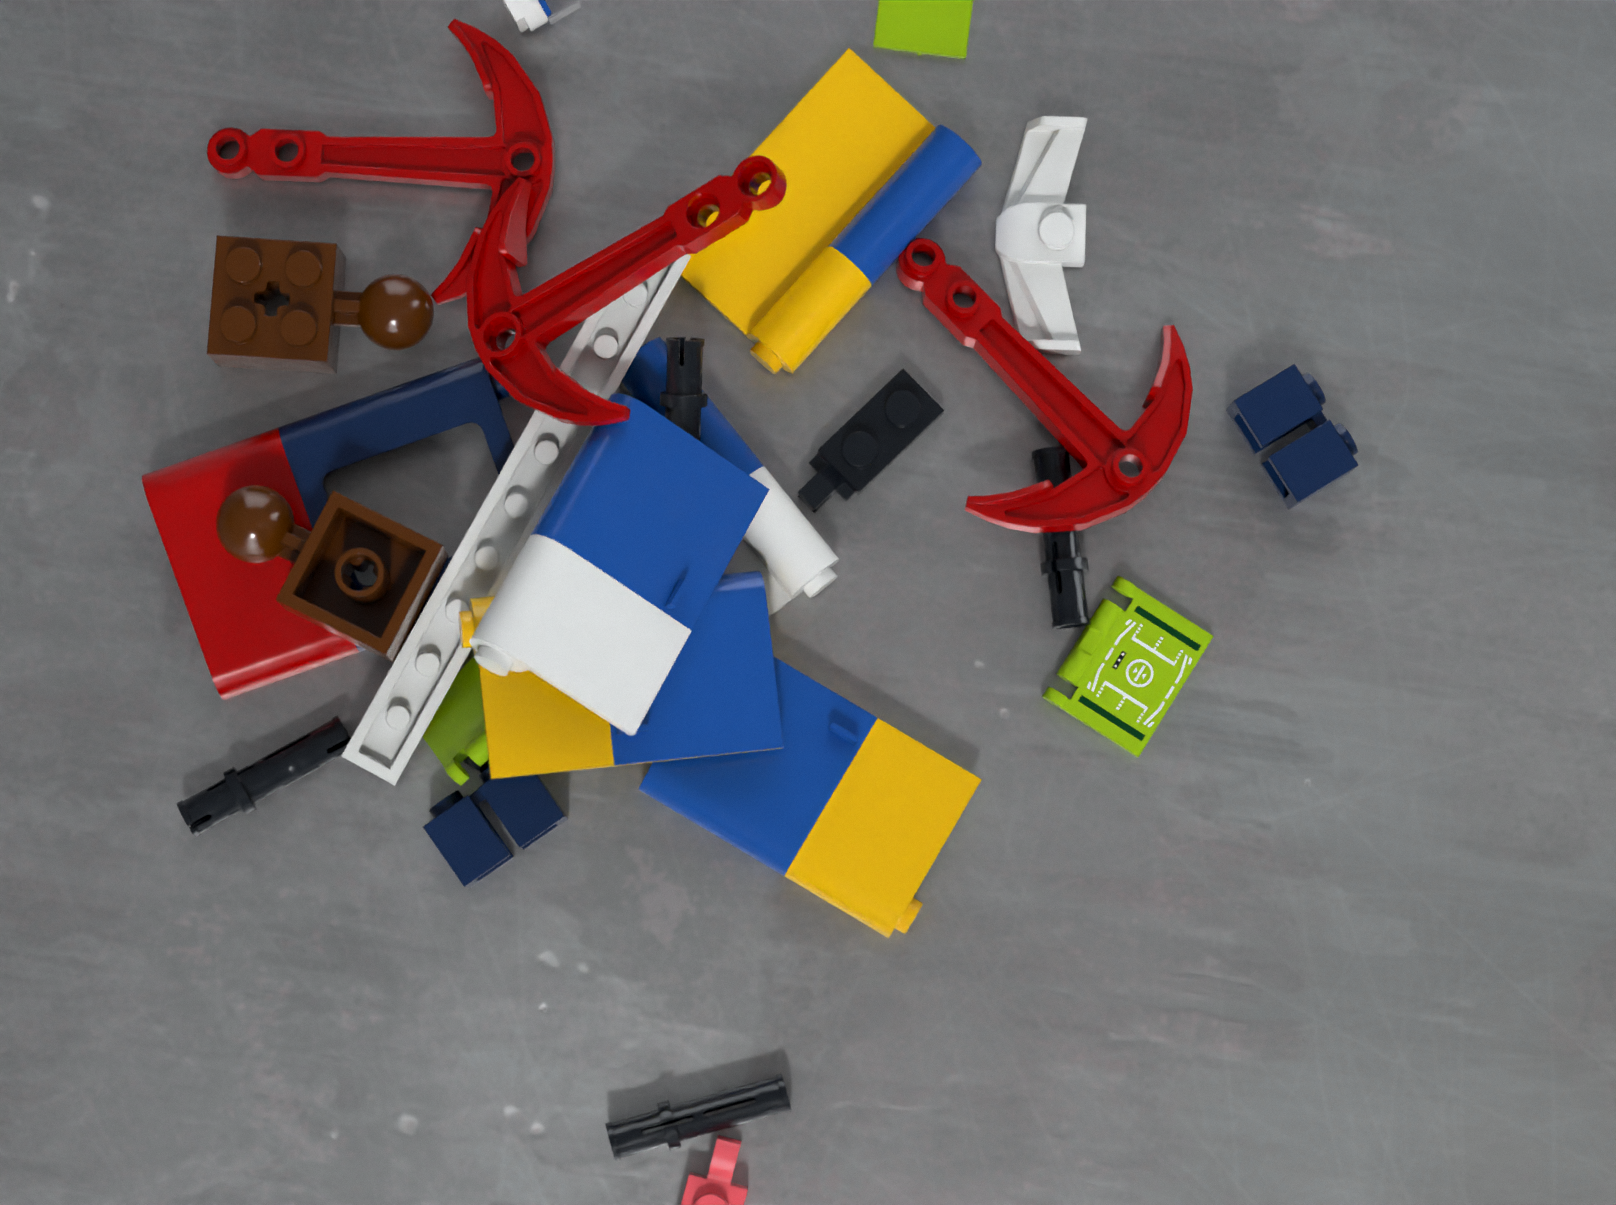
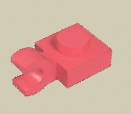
(717, 1185)

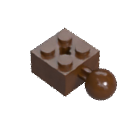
(306, 333)
(260, 525)

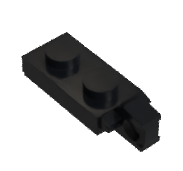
(870, 441)

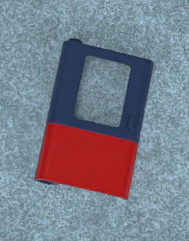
(234, 602)

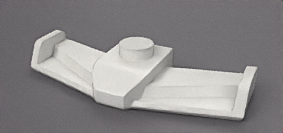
(1043, 234)

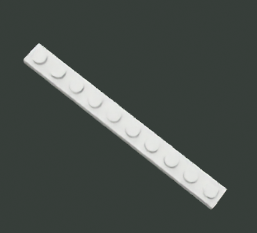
(499, 532)

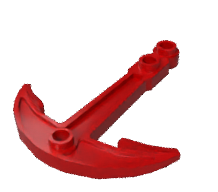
(423, 160)
(538, 317)
(1073, 419)

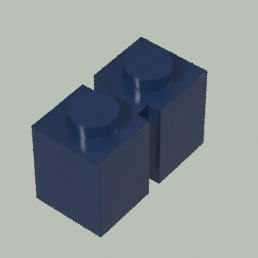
(1281, 408)
(469, 838)

